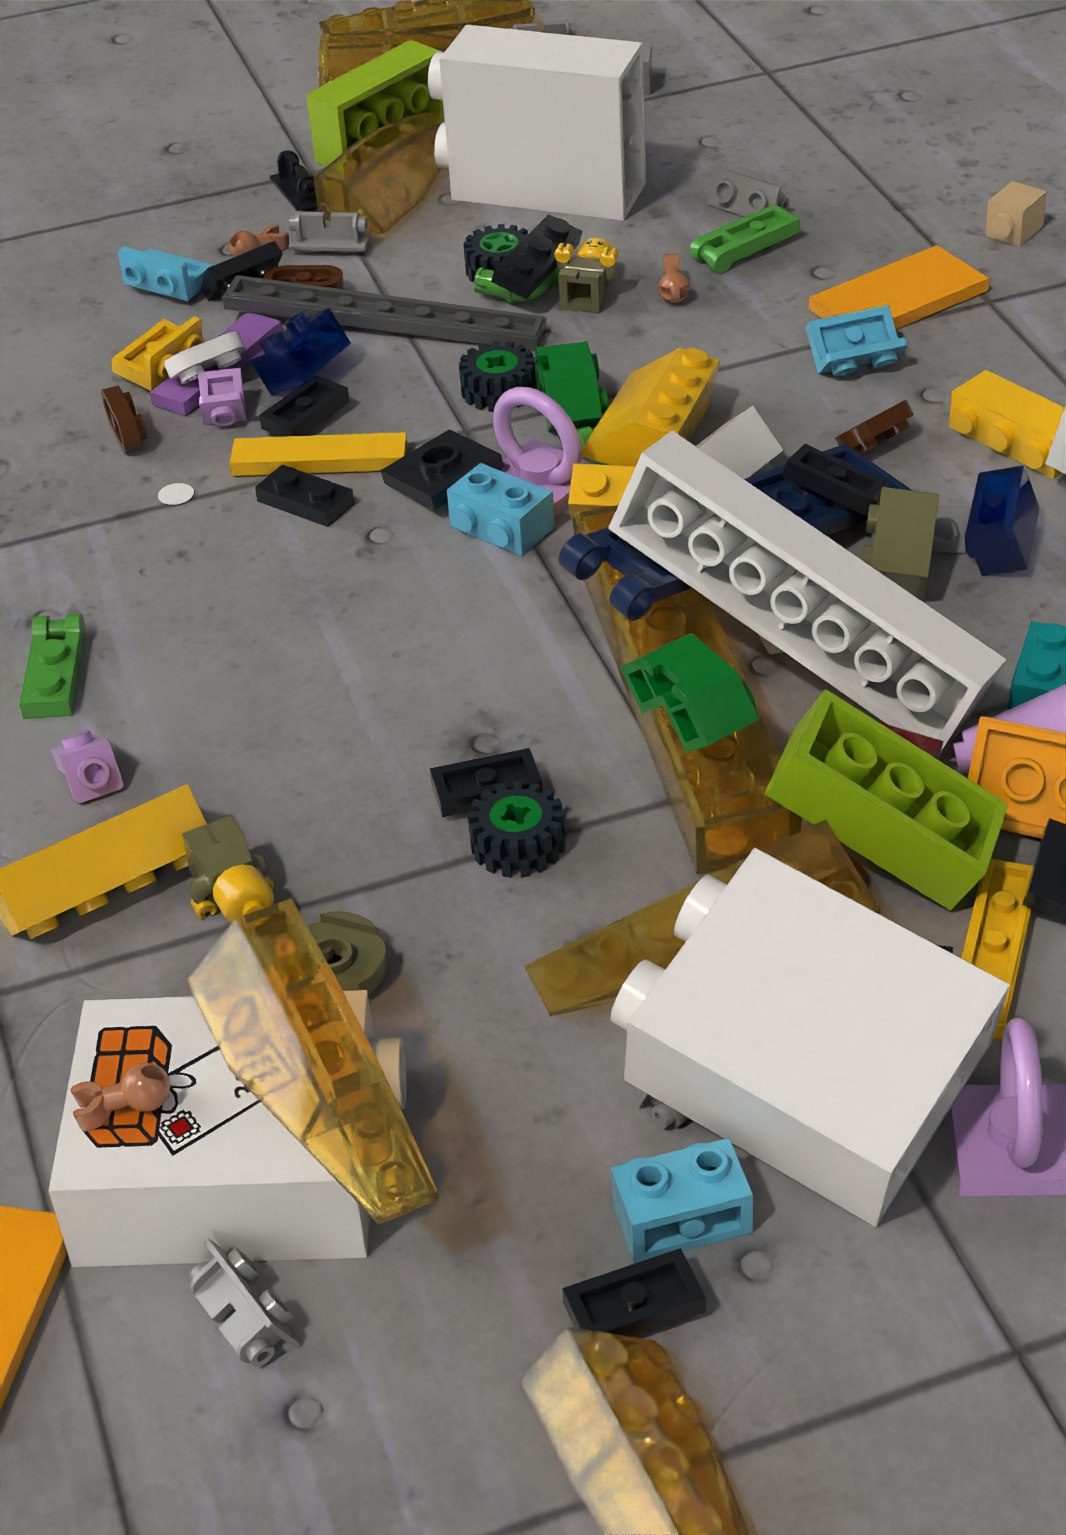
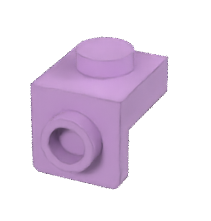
(222, 397)
(87, 765)

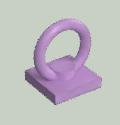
(537, 460)
(1011, 1133)

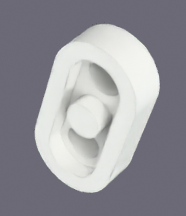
(220, 351)

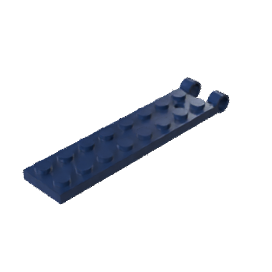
(650, 582)

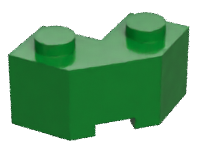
(570, 378)
(696, 690)

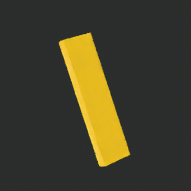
(317, 453)
(1000, 927)

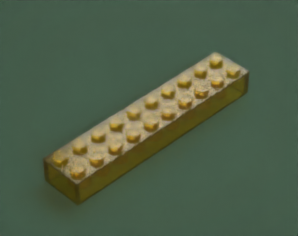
(714, 789)

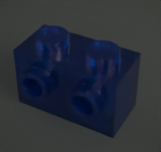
(299, 351)
(1002, 521)

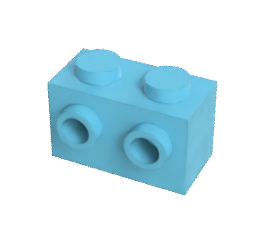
(501, 509)
(682, 1199)

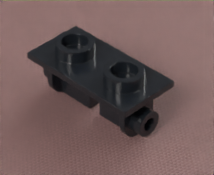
(295, 182)

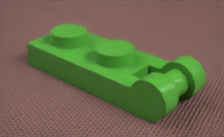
(744, 237)
(53, 666)

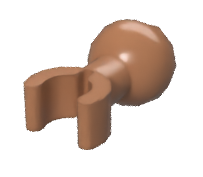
(245, 241)
(673, 285)
(142, 1088)

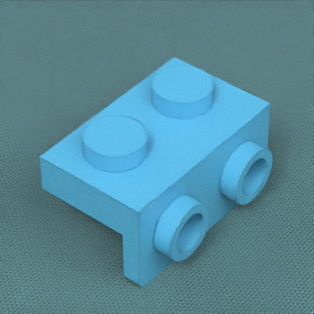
(162, 272)
(855, 340)

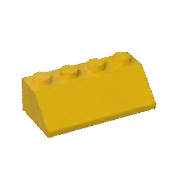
(652, 403)
(96, 861)

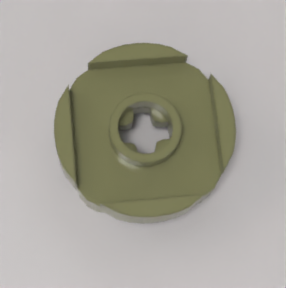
(357, 942)

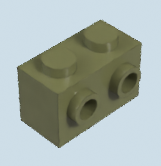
(903, 537)

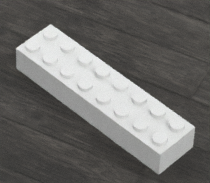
(803, 591)

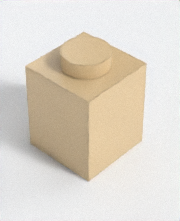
(1015, 213)

